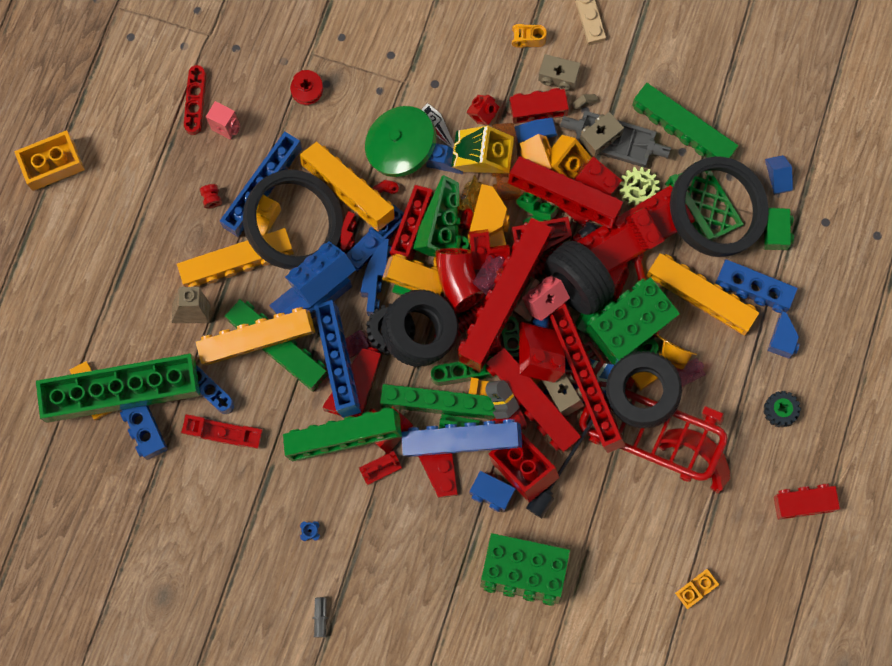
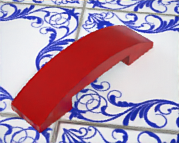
(221, 432)

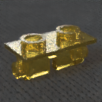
(470, 194)

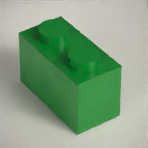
(778, 229)

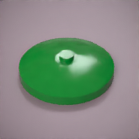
(400, 141)

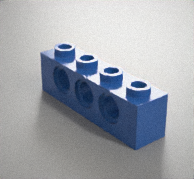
(766, 284)
(156, 443)

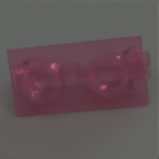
(488, 273)
(691, 372)

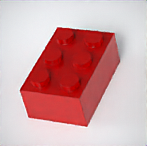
(525, 468)

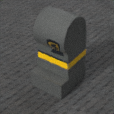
(502, 399)

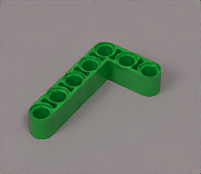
(448, 369)

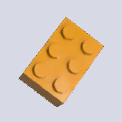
(49, 160)

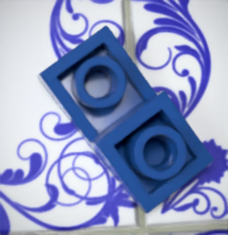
(542, 126)

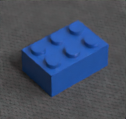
(320, 273)

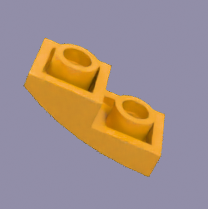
(697, 588)

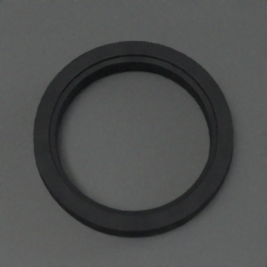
(747, 179)
(305, 180)

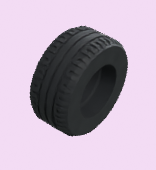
(582, 276)
(438, 311)
(653, 364)

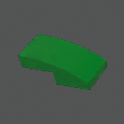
(533, 205)

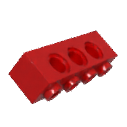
(411, 221)

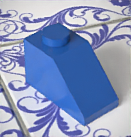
(442, 159)
(784, 338)

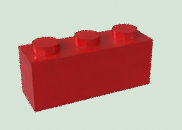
(538, 105)
(806, 501)

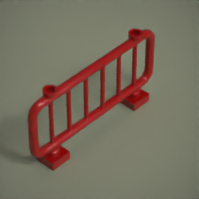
(711, 418)

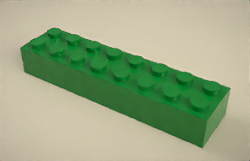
(117, 388)

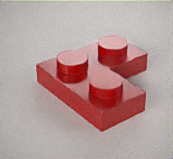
(481, 248)

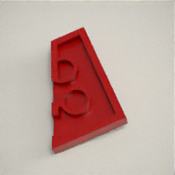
(440, 473)

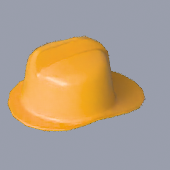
(677, 356)

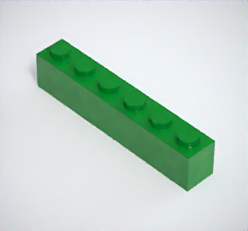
(682, 123)
(287, 354)
(437, 402)
(342, 434)

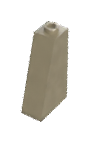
(190, 306)

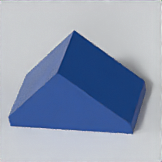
(780, 174)

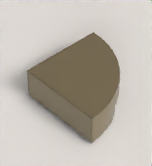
(585, 98)

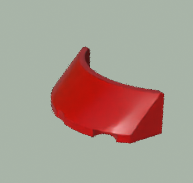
(691, 440)

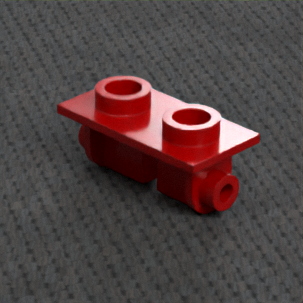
(380, 468)

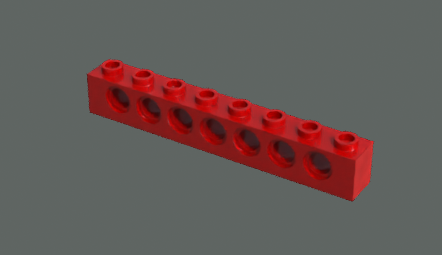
(586, 379)

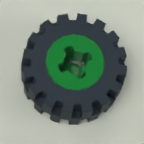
(781, 415)

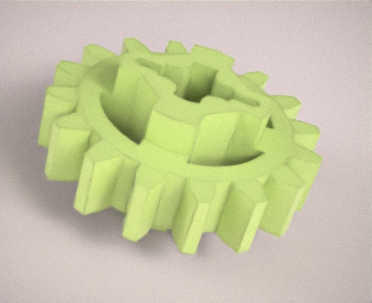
(638, 179)

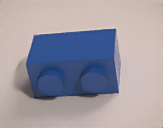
(491, 491)

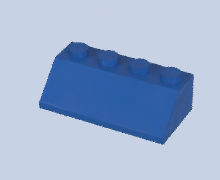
(291, 300)

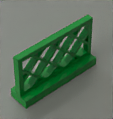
(700, 222)

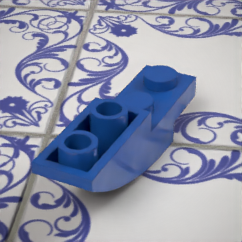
(364, 249)
(374, 272)

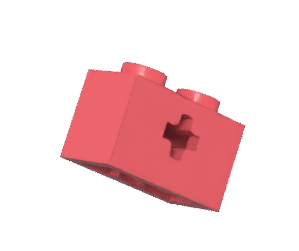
(223, 120)
(545, 298)

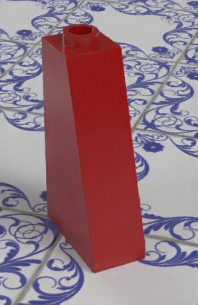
(364, 372)

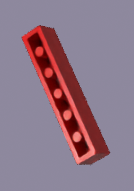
(565, 192)
(535, 402)

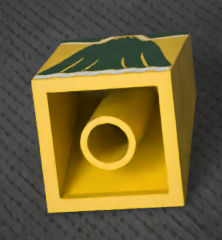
(482, 150)

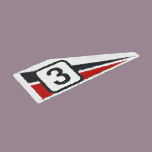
(441, 129)

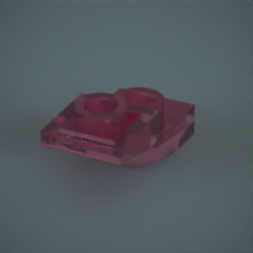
(356, 342)

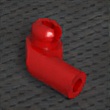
(387, 186)

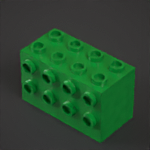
(631, 320)
(524, 569)

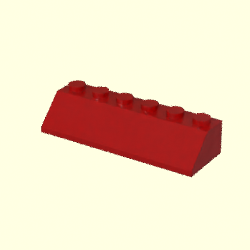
(619, 244)

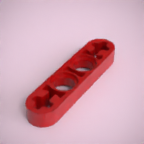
(194, 100)

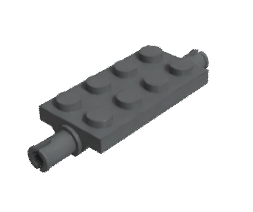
(631, 147)

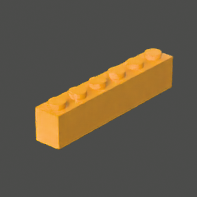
(348, 186)
(230, 260)
(702, 293)
(255, 337)

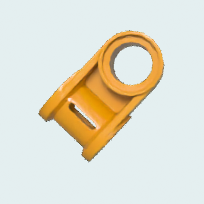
(527, 35)

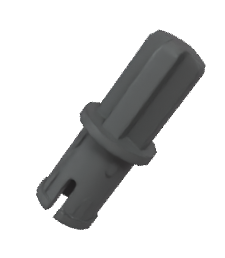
(320, 617)

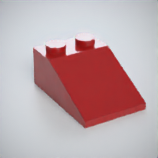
(597, 177)
(540, 353)

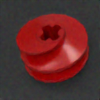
(300, 81)

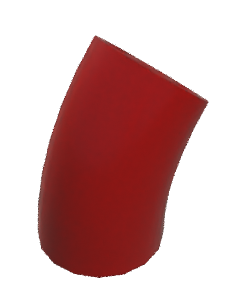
(456, 278)

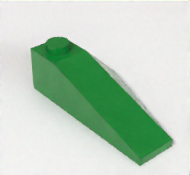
(441, 220)

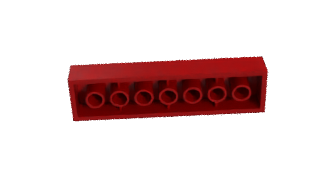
(505, 295)

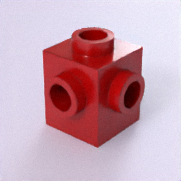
(483, 109)

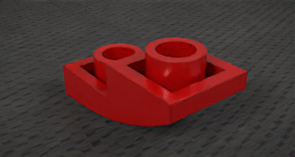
(347, 237)

